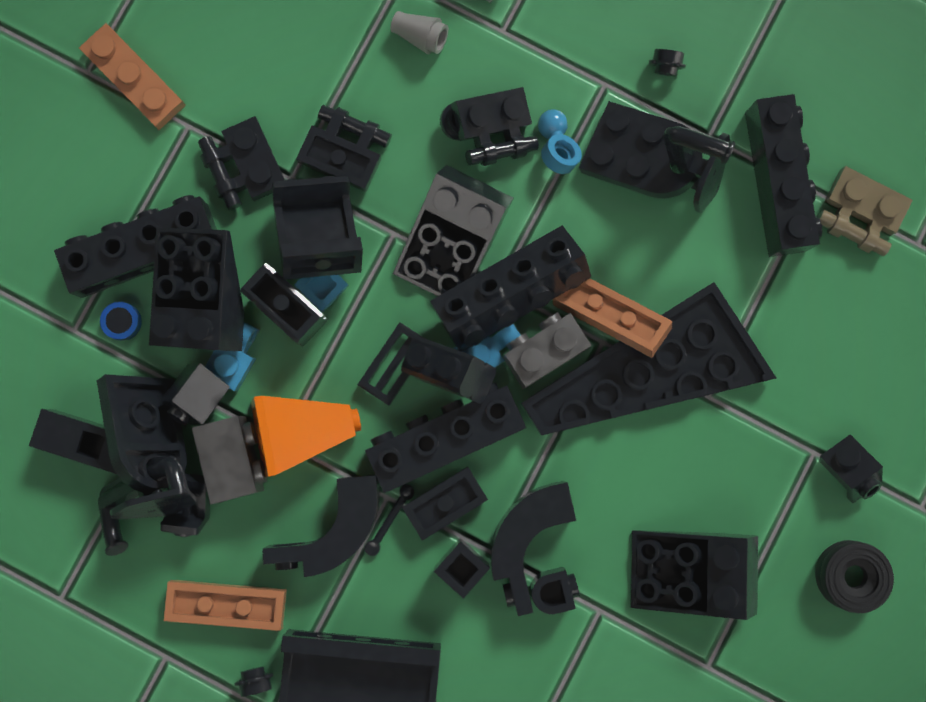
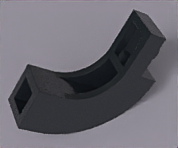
(527, 517)
(355, 519)

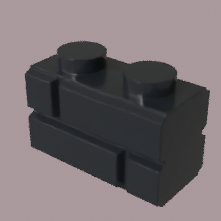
(283, 304)
(448, 369)

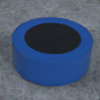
(120, 321)

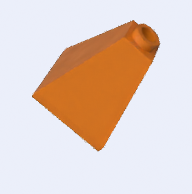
(299, 429)

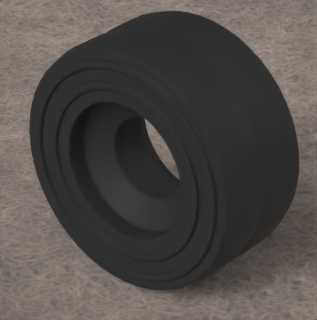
(876, 582)

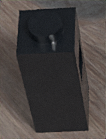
(72, 438)

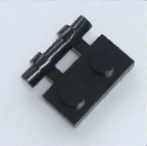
(492, 114)
(338, 157)
(253, 159)

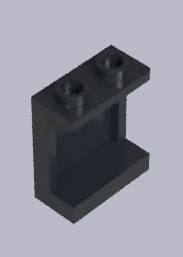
(316, 227)

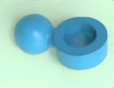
(560, 152)

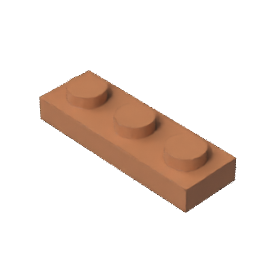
(132, 76)
(616, 316)
(225, 605)

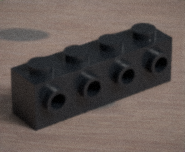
(782, 175)
(125, 249)
(511, 288)
(443, 439)

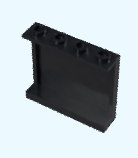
(357, 668)

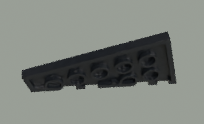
(699, 357)

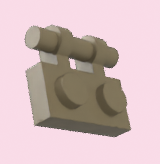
(869, 202)

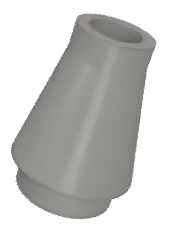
(421, 31)

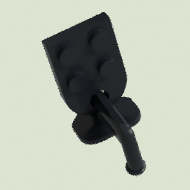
(641, 149)
(145, 453)

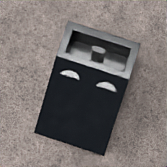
(452, 231)
(196, 291)
(695, 573)

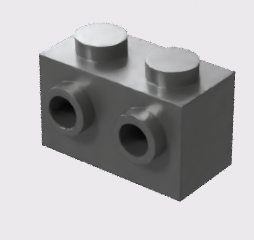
(545, 351)
(229, 458)

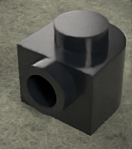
(554, 591)

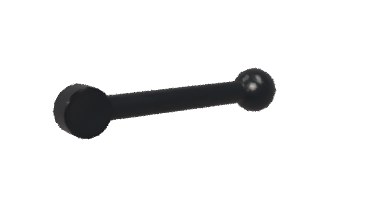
(373, 546)

